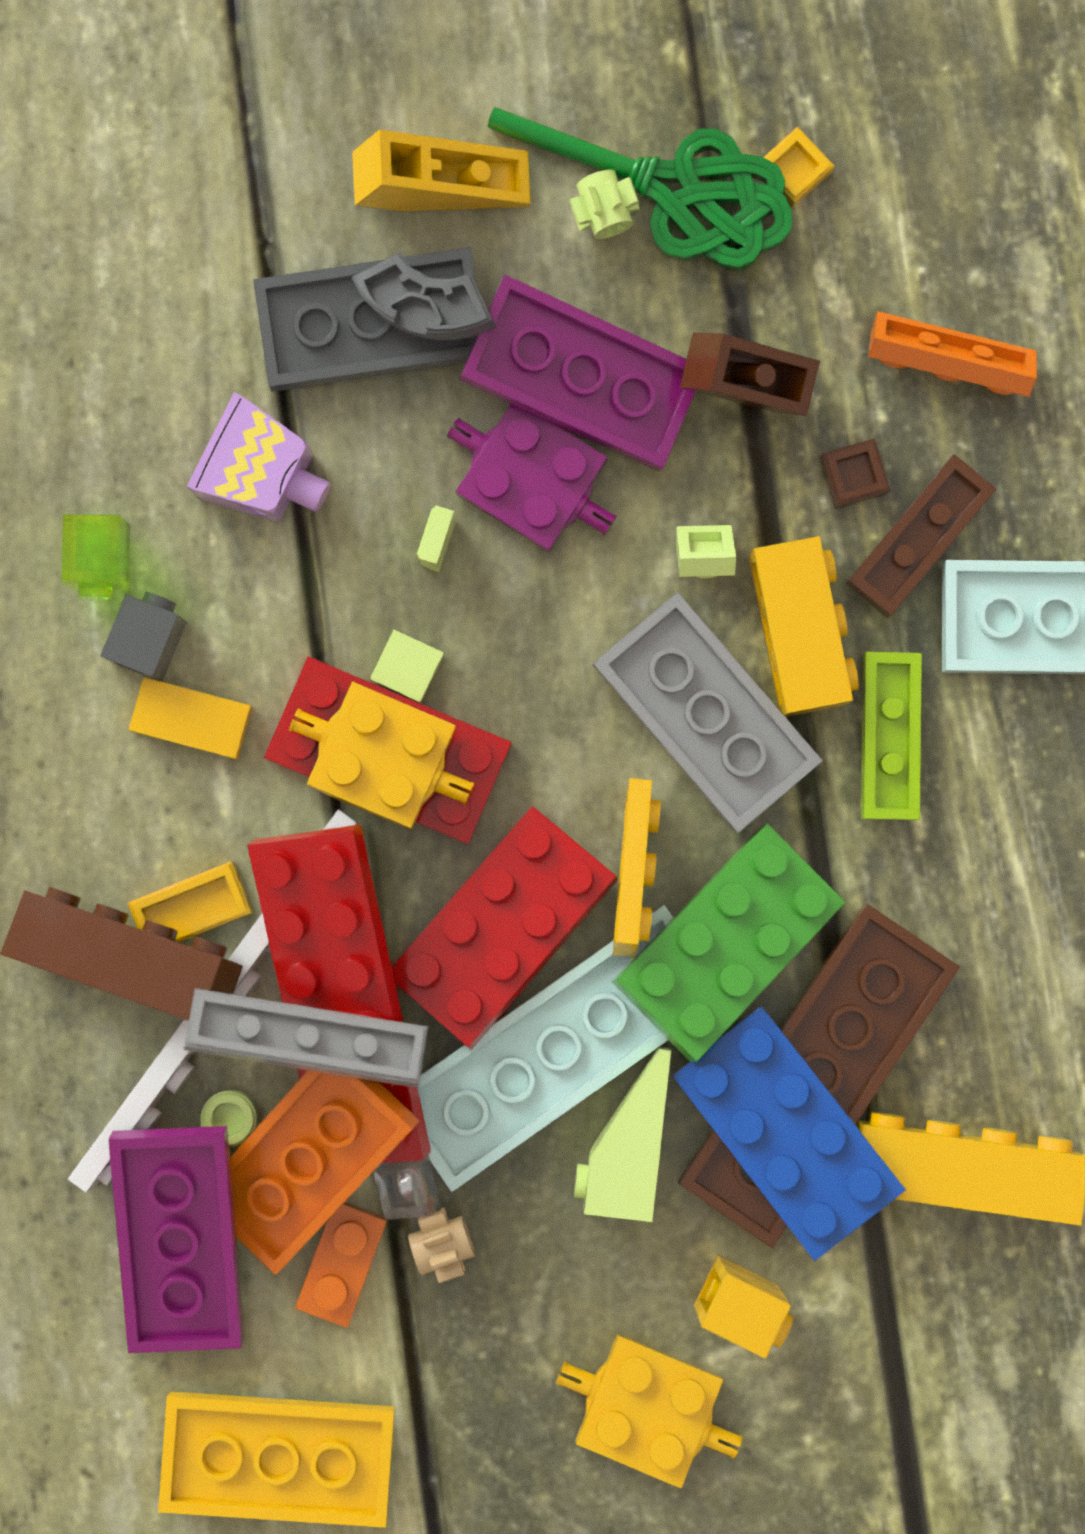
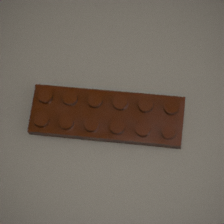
(849, 1033)

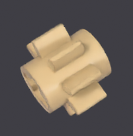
(441, 1246)

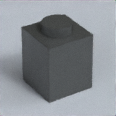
(144, 635)

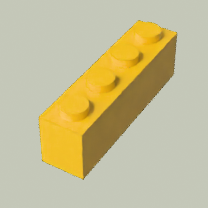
(981, 1172)

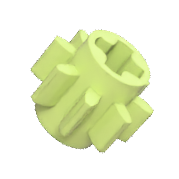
(604, 204)

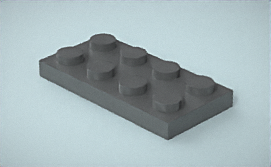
(325, 331)

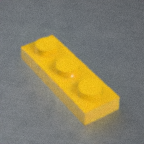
(636, 868)

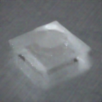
(407, 1189)

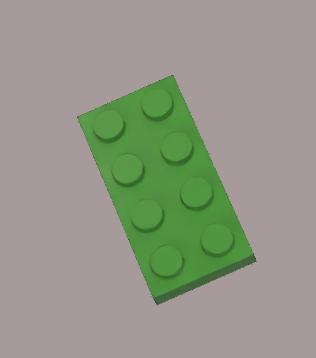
(728, 943)

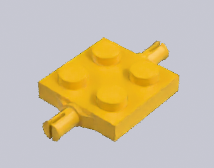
(381, 756)
(649, 1410)

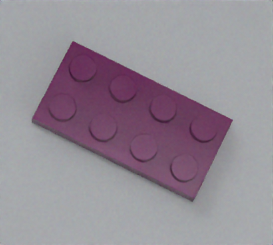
(580, 373)
(176, 1239)

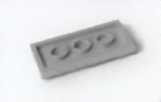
(707, 712)

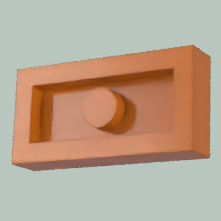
(341, 1264)

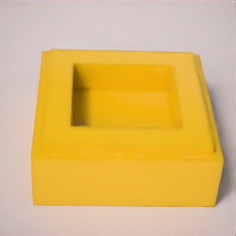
(800, 164)

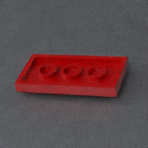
(470, 755)
(502, 927)

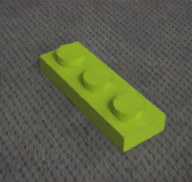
(891, 736)

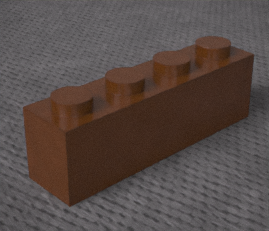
(115, 956)

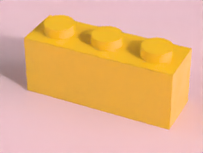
(803, 626)

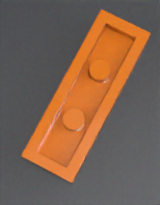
(953, 354)

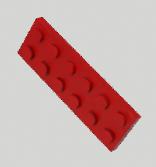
(331, 938)

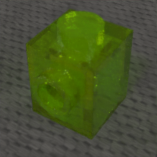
(95, 554)

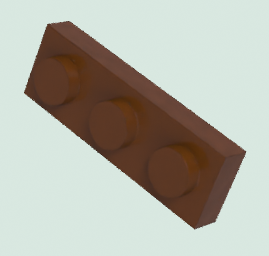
(921, 536)

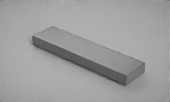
(305, 1038)

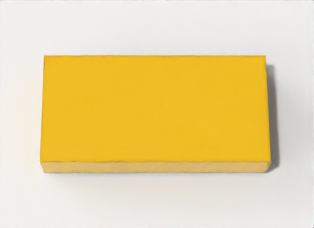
(190, 718)
(195, 903)

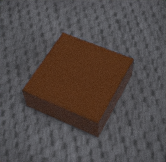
(855, 473)

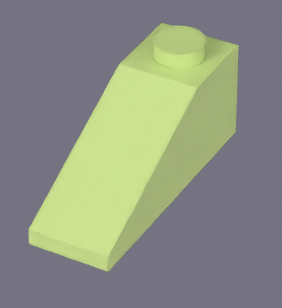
(627, 1152)

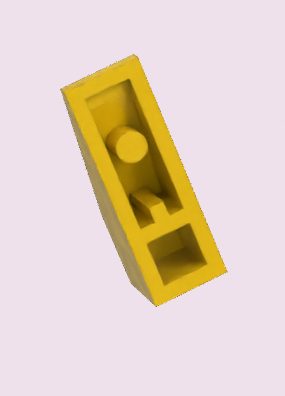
(438, 174)

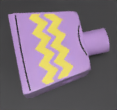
(256, 465)

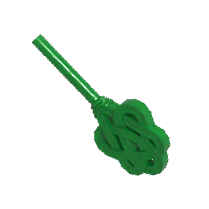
(742, 229)

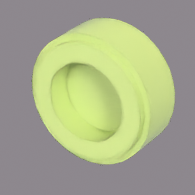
(234, 1110)

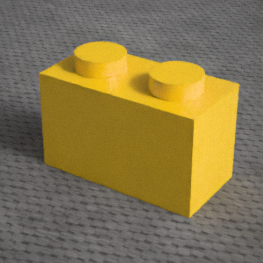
(743, 1308)

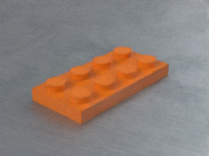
(311, 1160)

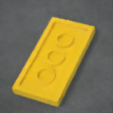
(276, 1459)

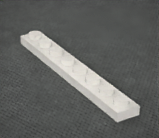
(171, 1066)

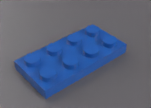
(789, 1133)

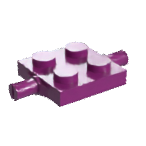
(531, 476)

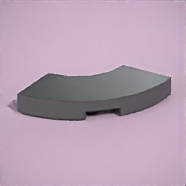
(424, 304)

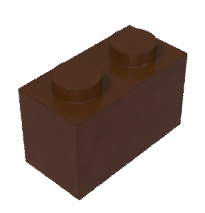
(749, 373)

